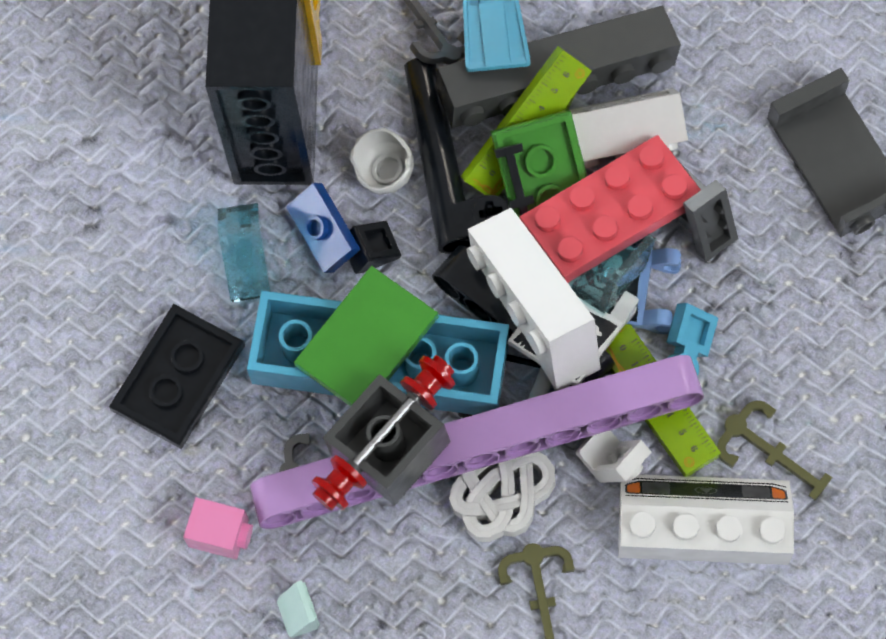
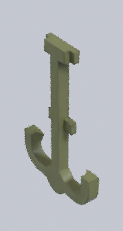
(737, 426)
(533, 556)

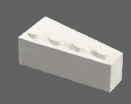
(536, 297)

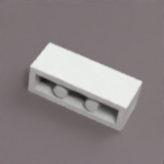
(625, 123)

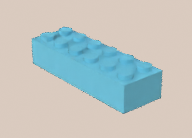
(469, 346)

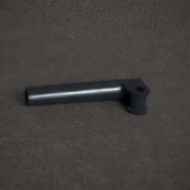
(449, 209)

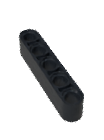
(470, 289)

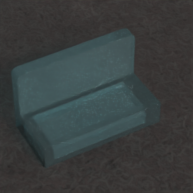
(610, 279)

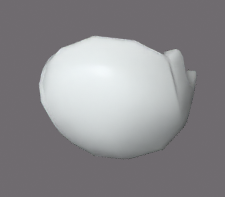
(382, 161)

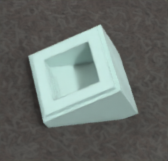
(297, 610)

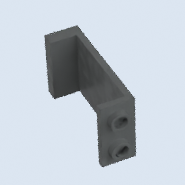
(833, 151)

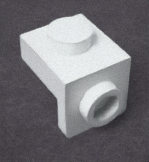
(611, 459)

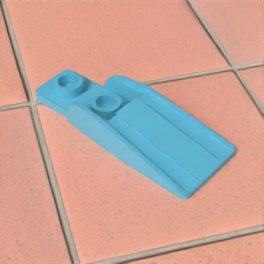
(494, 35)

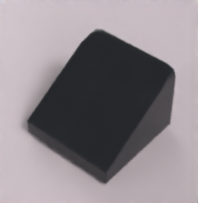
(376, 246)

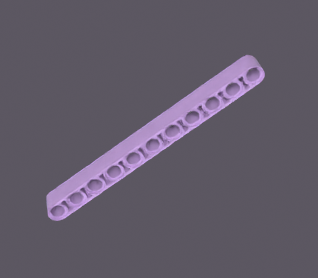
(505, 434)

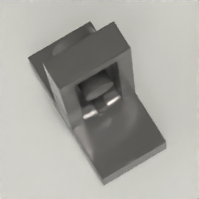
(709, 219)

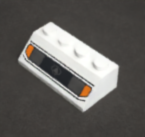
(706, 519)

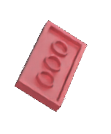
(611, 208)

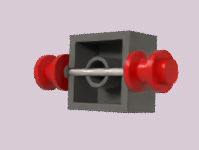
(386, 437)

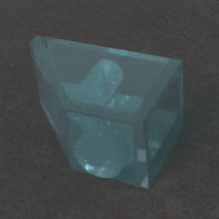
(243, 251)

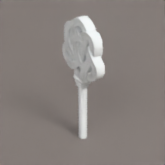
(501, 510)

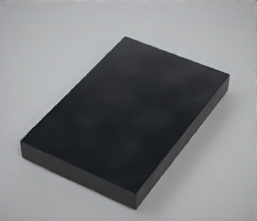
(177, 376)

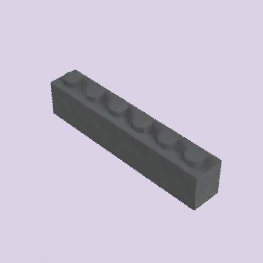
(611, 49)

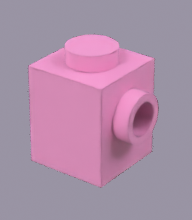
(217, 528)

